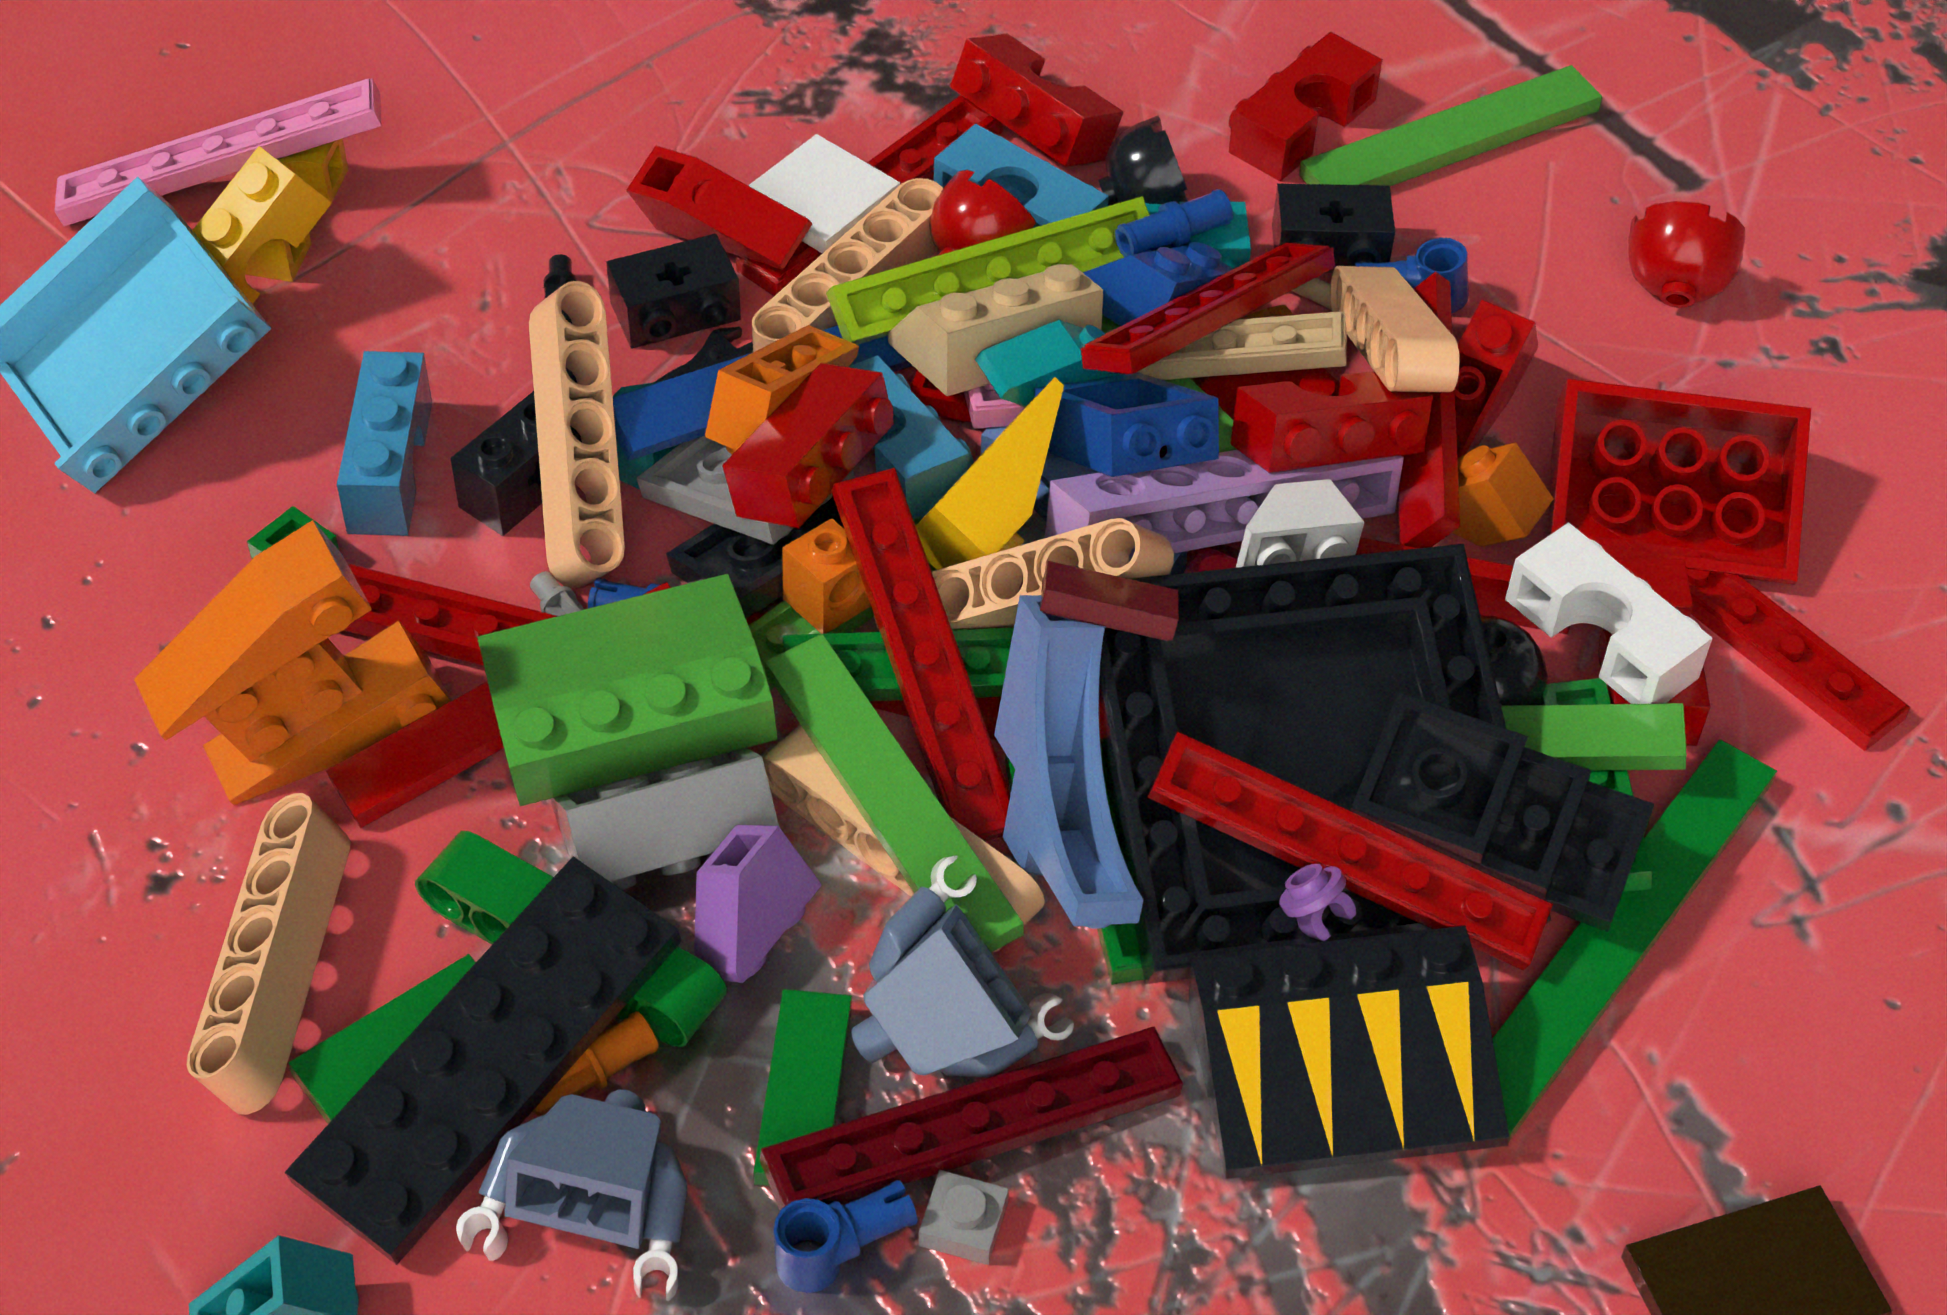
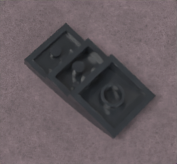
(1503, 808)

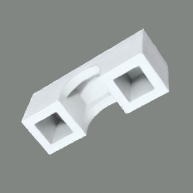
(1575, 581)

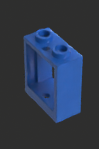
(1126, 420)

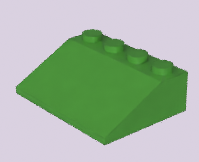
(627, 689)

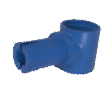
(1439, 255)
(839, 1230)

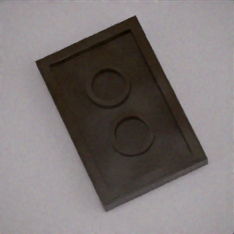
(1758, 1261)

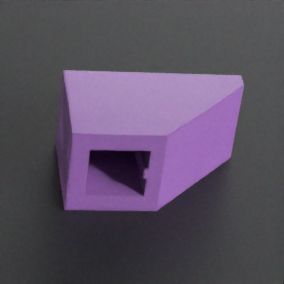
(748, 899)

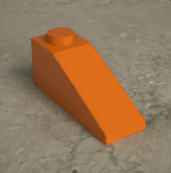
(759, 382)

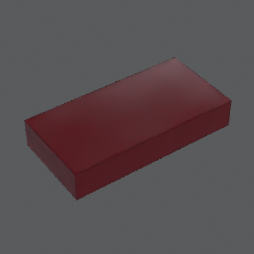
(1109, 601)

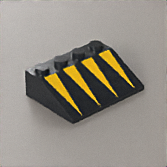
(1346, 1051)

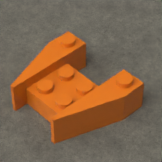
(275, 681)

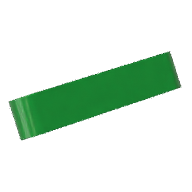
(490, 887)

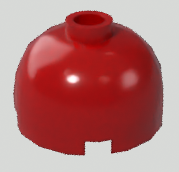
(975, 214)
(1684, 252)

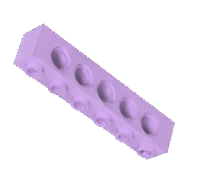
(1209, 499)

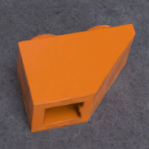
(1499, 495)

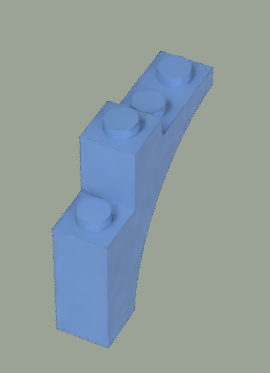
(1058, 797)

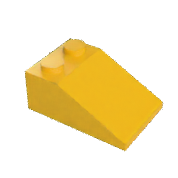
(996, 491)

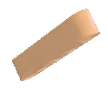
(882, 240)
(1395, 329)
(562, 457)
(995, 579)
(810, 788)
(269, 955)

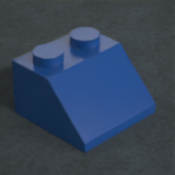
(1154, 278)

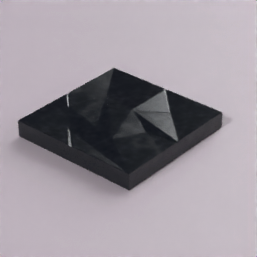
(1294, 679)

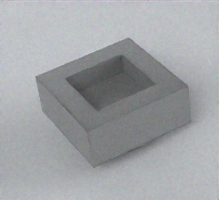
(963, 1217)

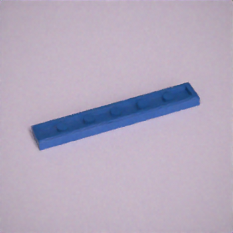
(681, 406)

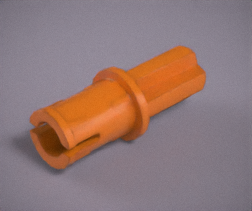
(605, 1057)

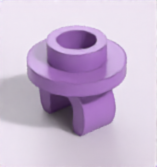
(1308, 895)

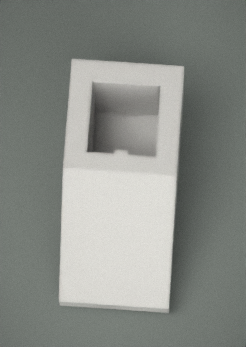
(1301, 524)

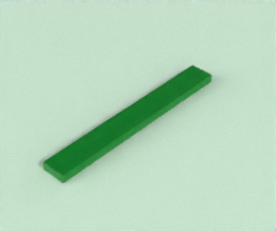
(1598, 963)

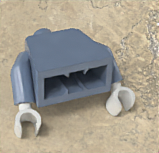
(945, 995)
(591, 1174)

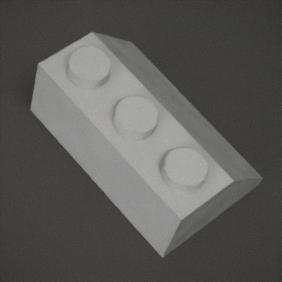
(664, 816)

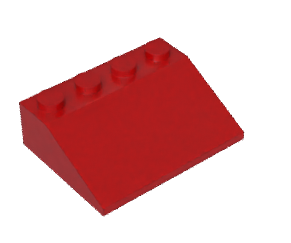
(1707, 464)

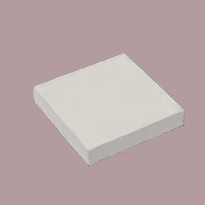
(826, 188)

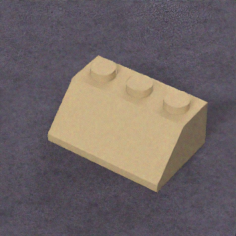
(950, 333)

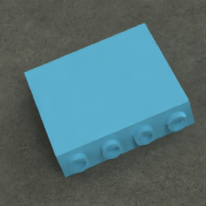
(122, 333)

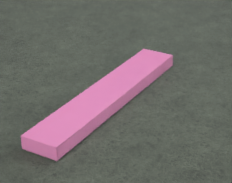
(222, 149)

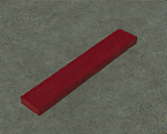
(973, 1121)

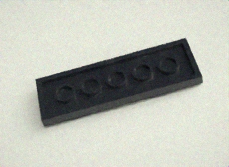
(483, 1059)

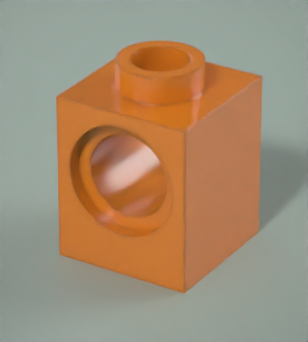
(823, 577)

